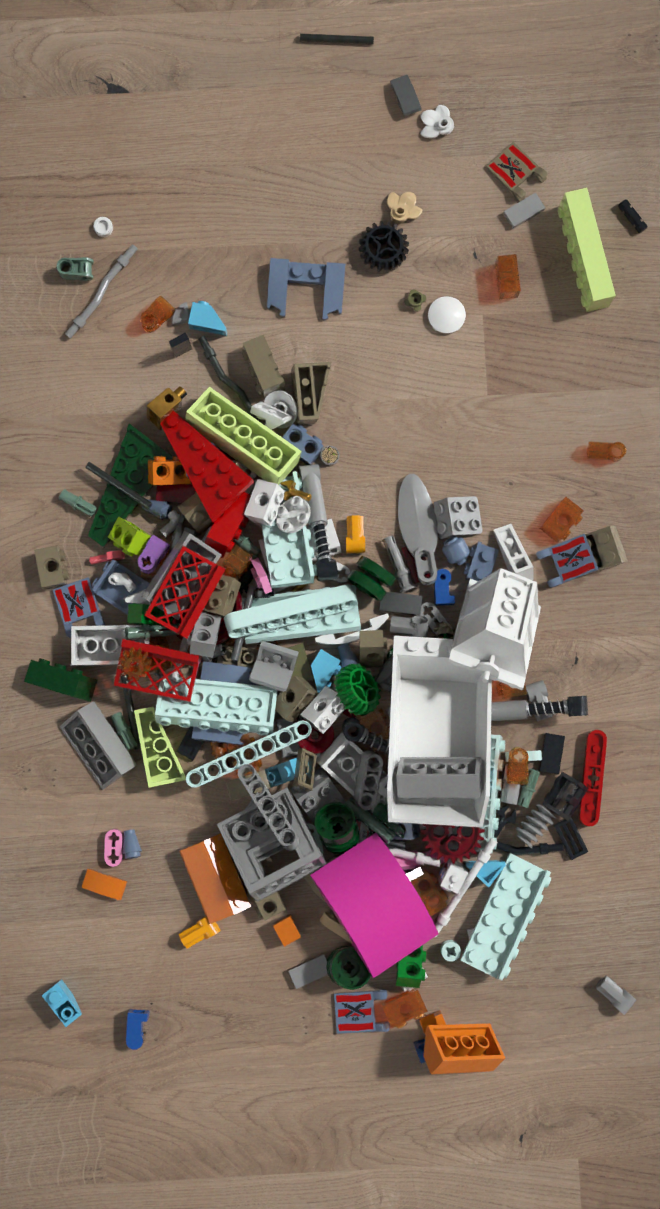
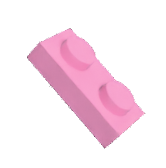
(260, 576)

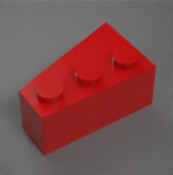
(228, 526)

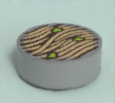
(329, 455)

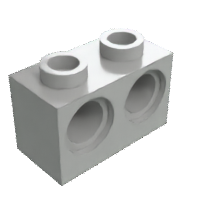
(204, 635)

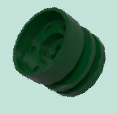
(337, 827)
(355, 977)

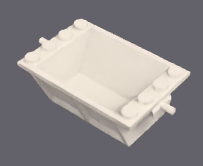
(497, 628)

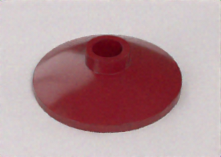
(316, 745)

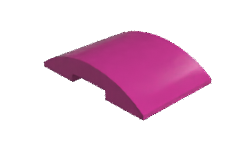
(375, 904)

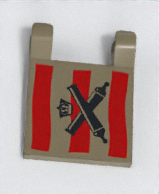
(513, 168)

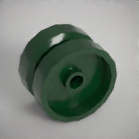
(372, 577)

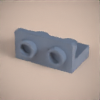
(481, 563)

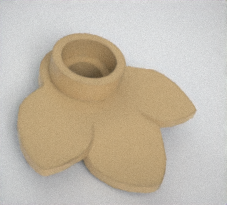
(403, 204)

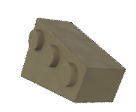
(262, 366)
(308, 390)

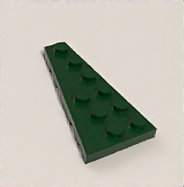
(132, 471)

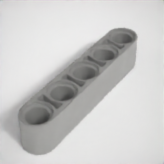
(274, 813)

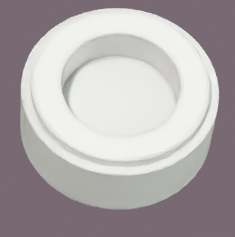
(103, 226)

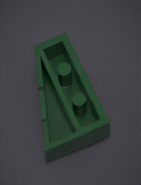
(60, 680)

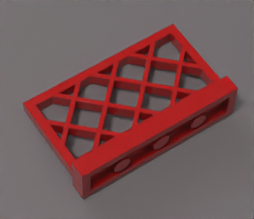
(200, 599)
(166, 655)

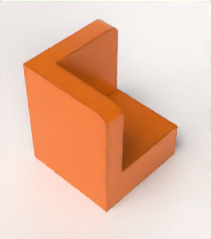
(286, 930)
(432, 1019)

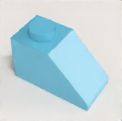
(205, 319)

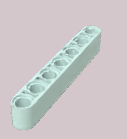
(290, 611)
(239, 754)

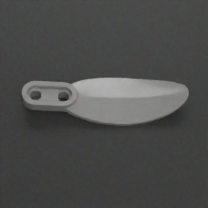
(418, 526)

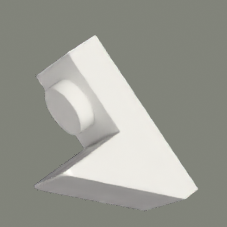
(273, 416)

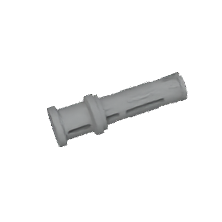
(401, 573)

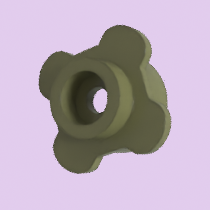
(414, 294)

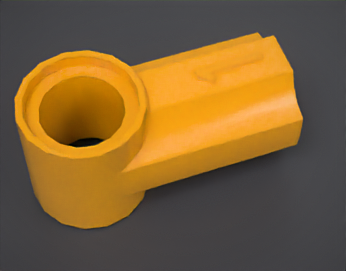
(355, 539)
(198, 932)

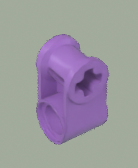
(155, 552)

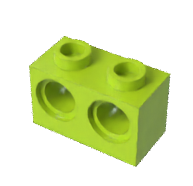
(129, 537)

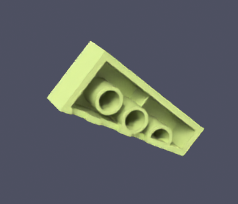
(158, 755)

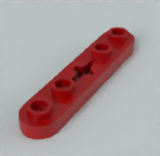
(594, 757)

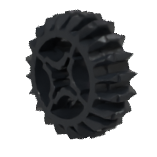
(371, 237)

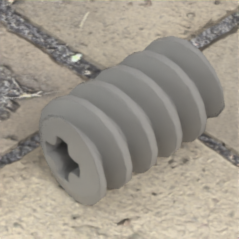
(534, 825)

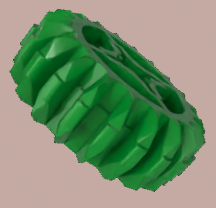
(357, 689)

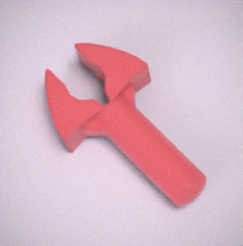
(109, 556)

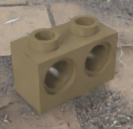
(275, 898)

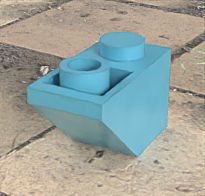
(323, 668)
(281, 773)
(62, 1003)

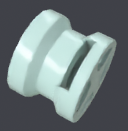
(449, 947)

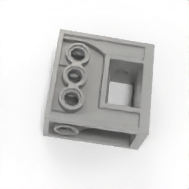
(252, 843)

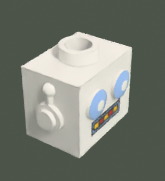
(452, 876)

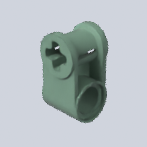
(80, 268)

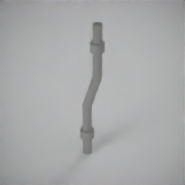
(122, 261)

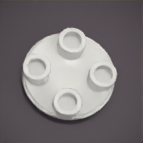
(446, 314)
(293, 515)

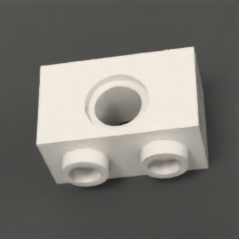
(257, 510)
(323, 710)

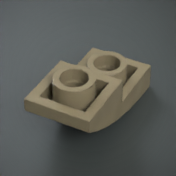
(246, 659)
(237, 789)

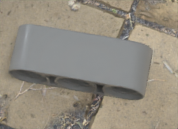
(371, 788)

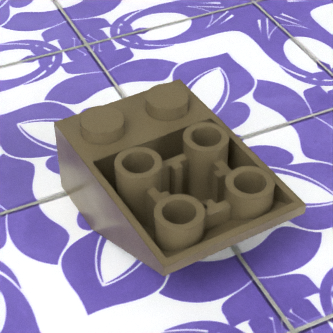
(606, 548)

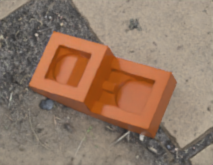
(104, 884)

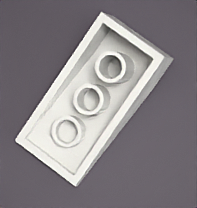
(98, 644)
(342, 763)

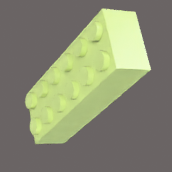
(586, 250)
(242, 437)

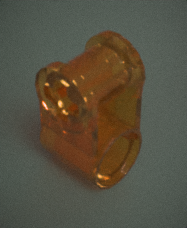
(158, 312)
(517, 770)

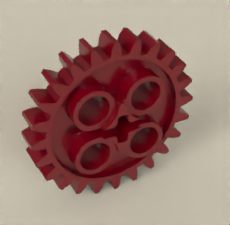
(465, 846)

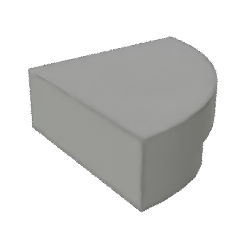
(181, 315)

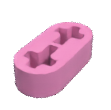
(109, 847)

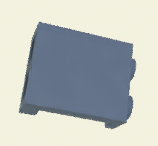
(115, 593)

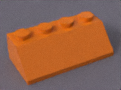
(215, 878)
(461, 1048)

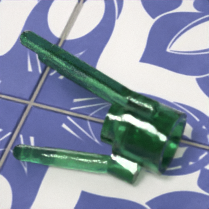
(381, 813)

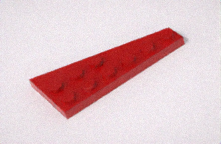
(211, 472)

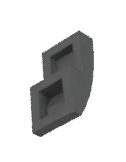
(405, 95)
(401, 603)

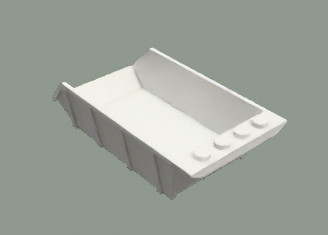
(437, 714)

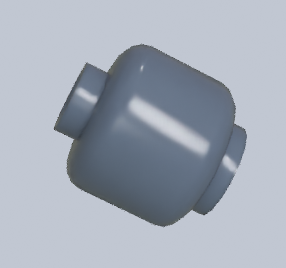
(456, 550)

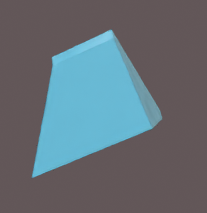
(489, 870)

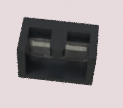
(565, 796)

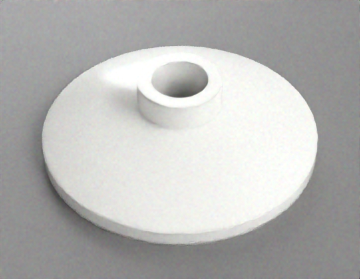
(279, 398)

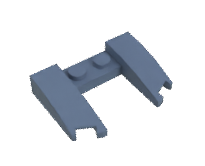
(330, 275)
(222, 673)

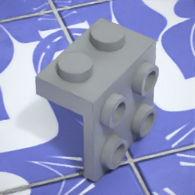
(457, 516)
(274, 666)
(322, 794)

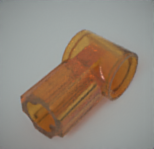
(603, 451)

